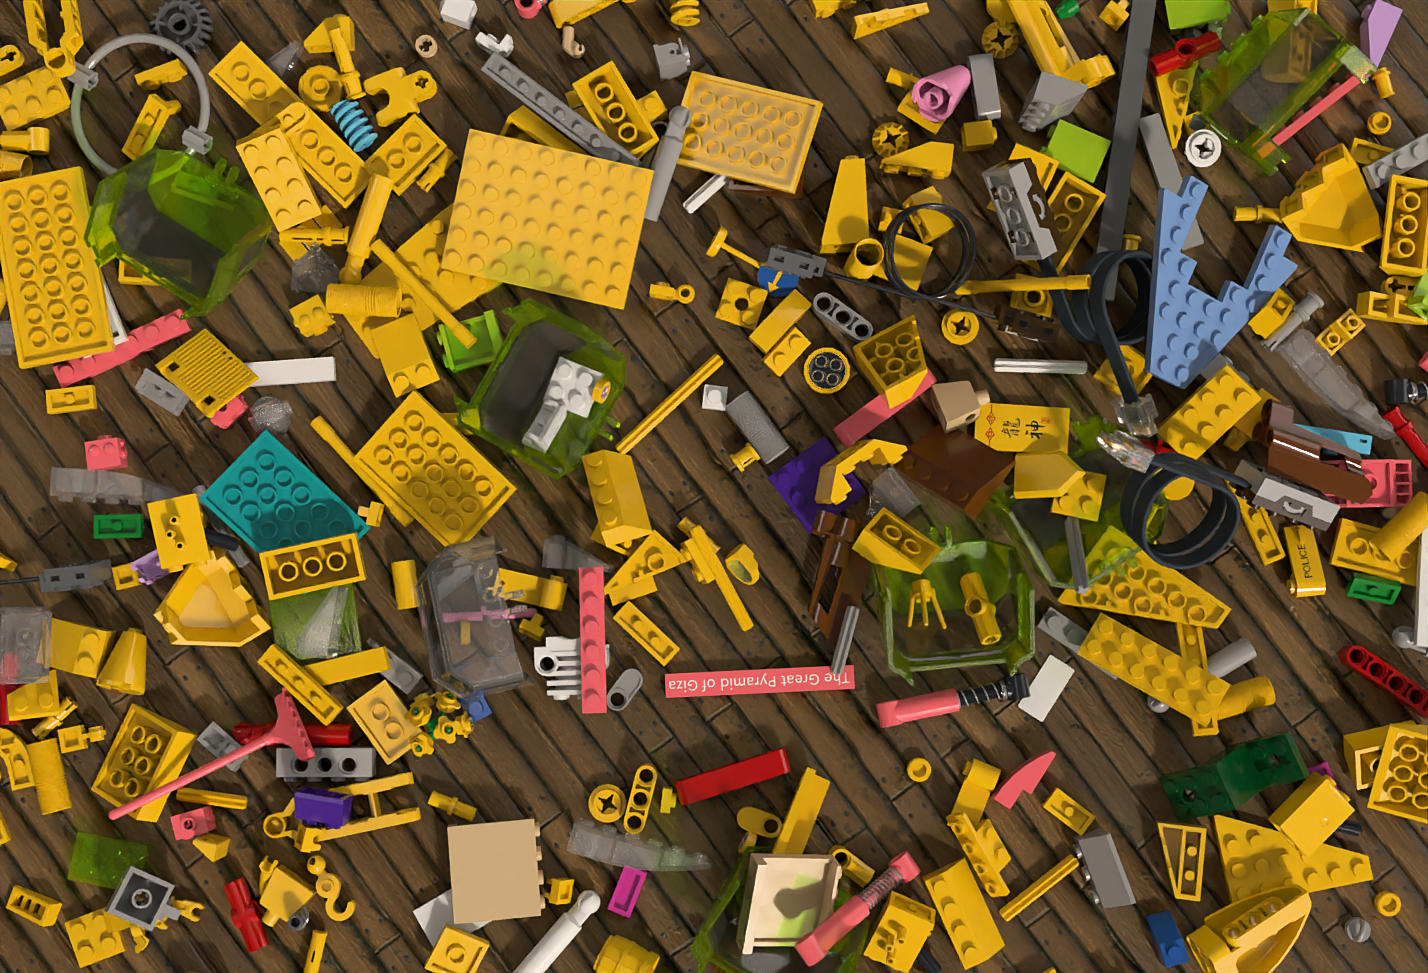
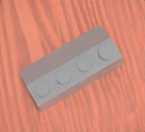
(1049, 101)

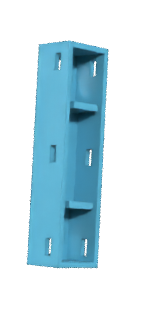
(1354, 441)

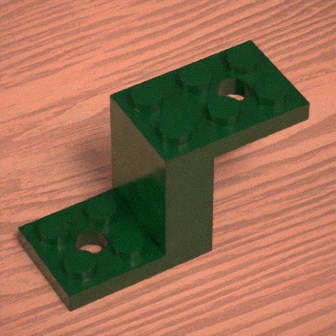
(1234, 776)

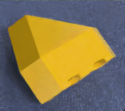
(1333, 204)
(212, 606)

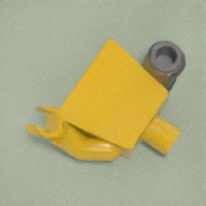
(284, 895)

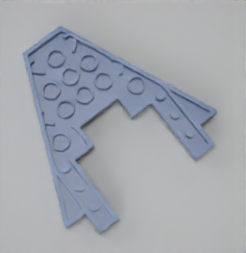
(1185, 323)

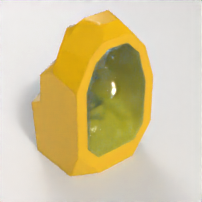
(742, 564)

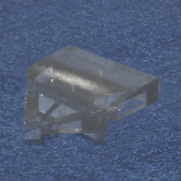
(314, 272)
(892, 493)

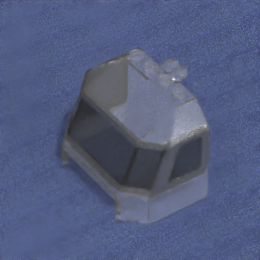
(469, 621)

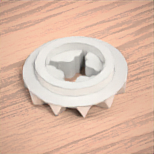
(1211, 142)

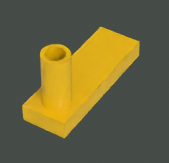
(149, 125)

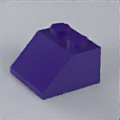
(323, 806)

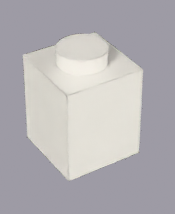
(458, 12)

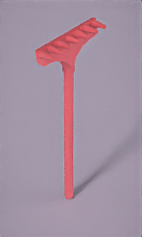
(287, 730)

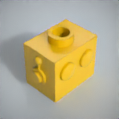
(312, 316)

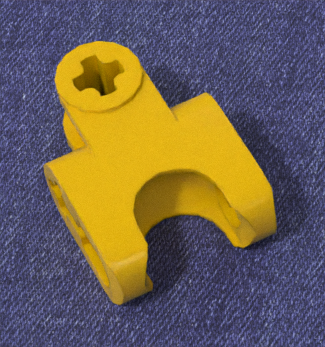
(403, 91)

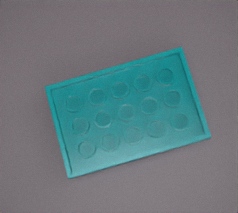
(278, 499)

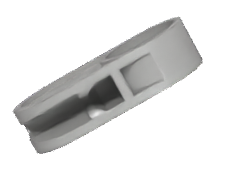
(627, 685)

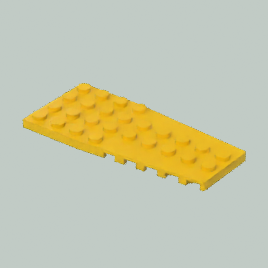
(423, 258)

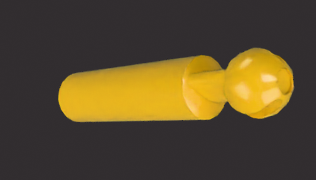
(366, 228)

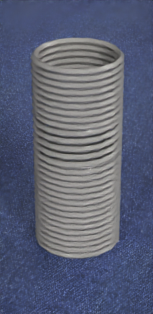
(751, 420)

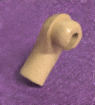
(570, 45)

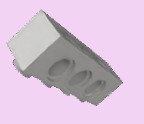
(363, 756)

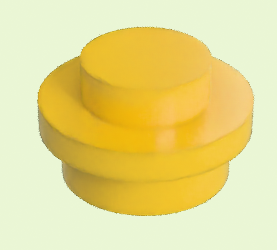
(1379, 123)

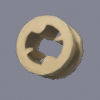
(432, 49)

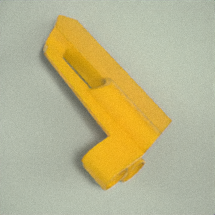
(1057, 55)

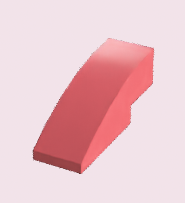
(1023, 777)

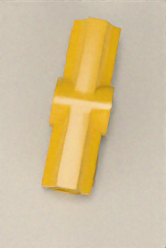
(983, 618)

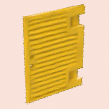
(207, 372)

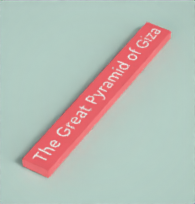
(757, 681)

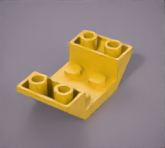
(831, 483)

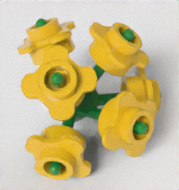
(438, 727)

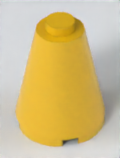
(126, 664)

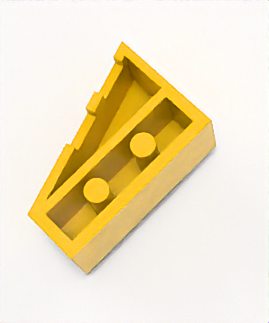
(1184, 857)

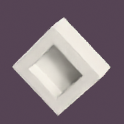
(714, 397)

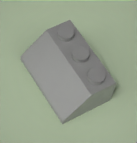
(1103, 869)

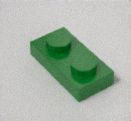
(119, 526)
(1373, 588)

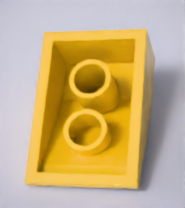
(405, 355)
(895, 544)
(80, 647)

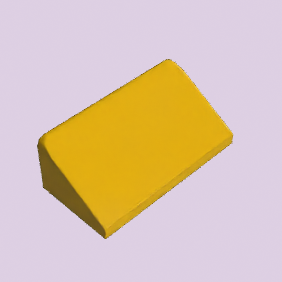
(212, 846)

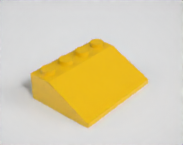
(142, 758)
(1403, 773)

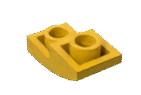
(1340, 331)

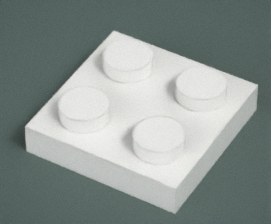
(573, 386)

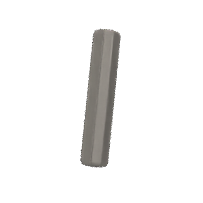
(844, 640)

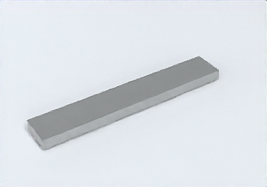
(1165, 166)

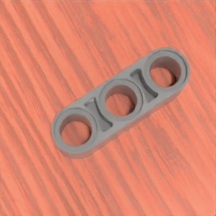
(984, 87)
(837, 307)

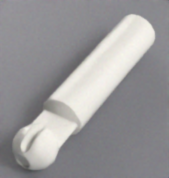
(560, 934)

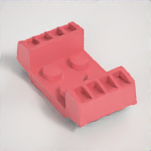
(1388, 480)

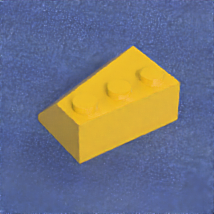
(893, 361)

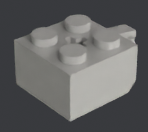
(154, 892)

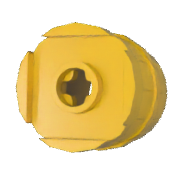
(625, 956)

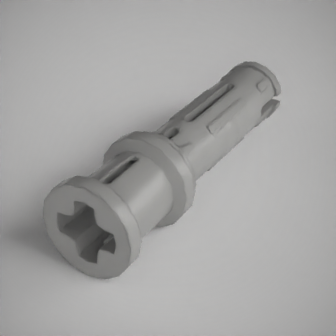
(1298, 314)

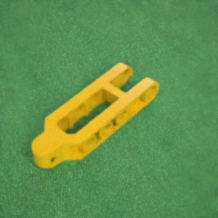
(61, 59)
(286, 824)

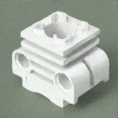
(566, 668)

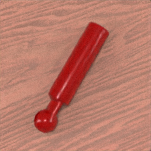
(319, 735)

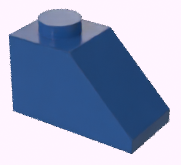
(1167, 939)

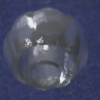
(271, 415)

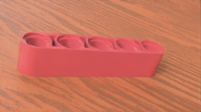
(874, 414)

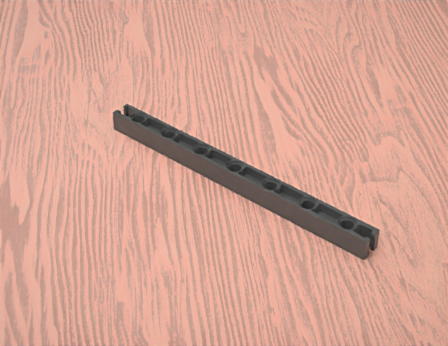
(1124, 132)

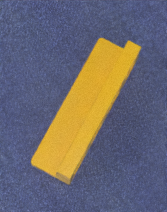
(801, 814)

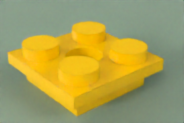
(738, 290)
(1020, 301)

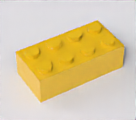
(279, 177)
(1073, 209)
(1209, 412)
(313, 565)

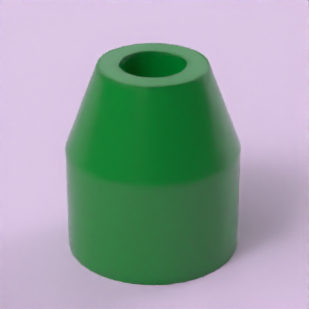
(1066, 9)

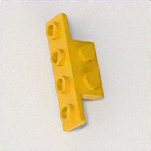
(983, 850)

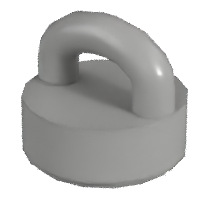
(1357, 929)

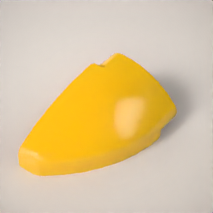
(1251, 932)

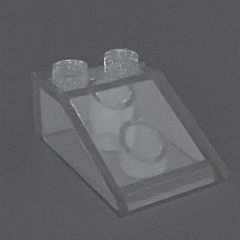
(323, 630)
(25, 644)

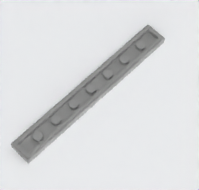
(556, 111)

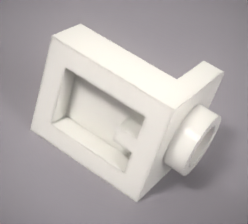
(490, 44)

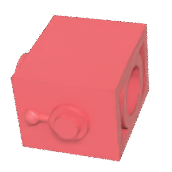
(230, 412)
(106, 453)
(193, 822)

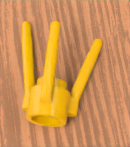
(922, 593)

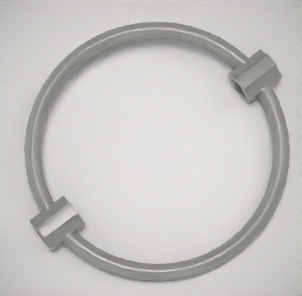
(86, 78)

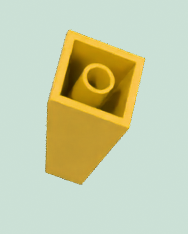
(848, 209)

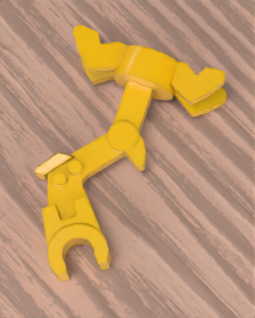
(185, 906)

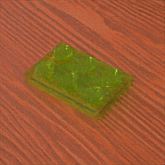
(104, 859)

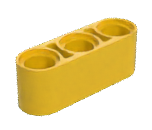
(634, 808)

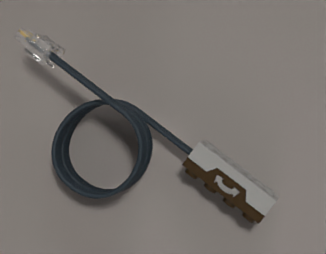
(1035, 236)
(1251, 483)

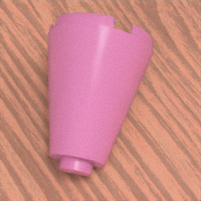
(941, 92)

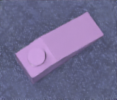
(1377, 28)

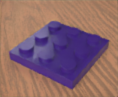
(799, 482)

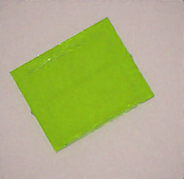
(293, 612)

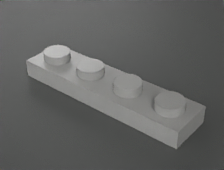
(1397, 161)
(1065, 632)

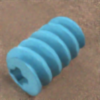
(353, 125)

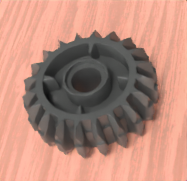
(179, 12)

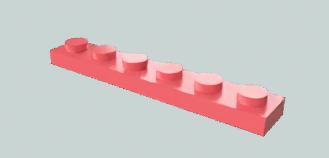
(1317, 107)
(140, 341)
(592, 640)

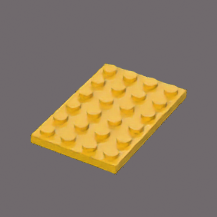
(747, 131)
(435, 472)

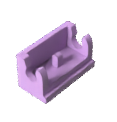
(149, 568)

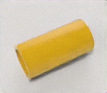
(404, 580)

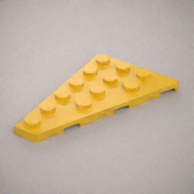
(1151, 593)
(1263, 859)

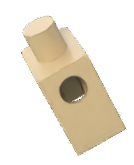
(957, 404)

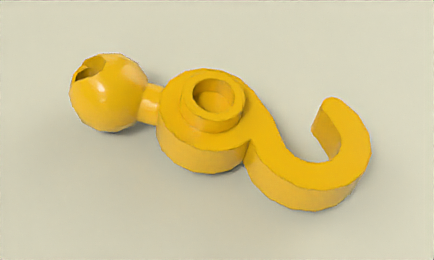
(329, 887)

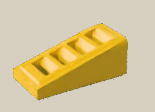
(48, 908)

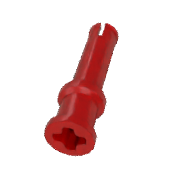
(1404, 428)

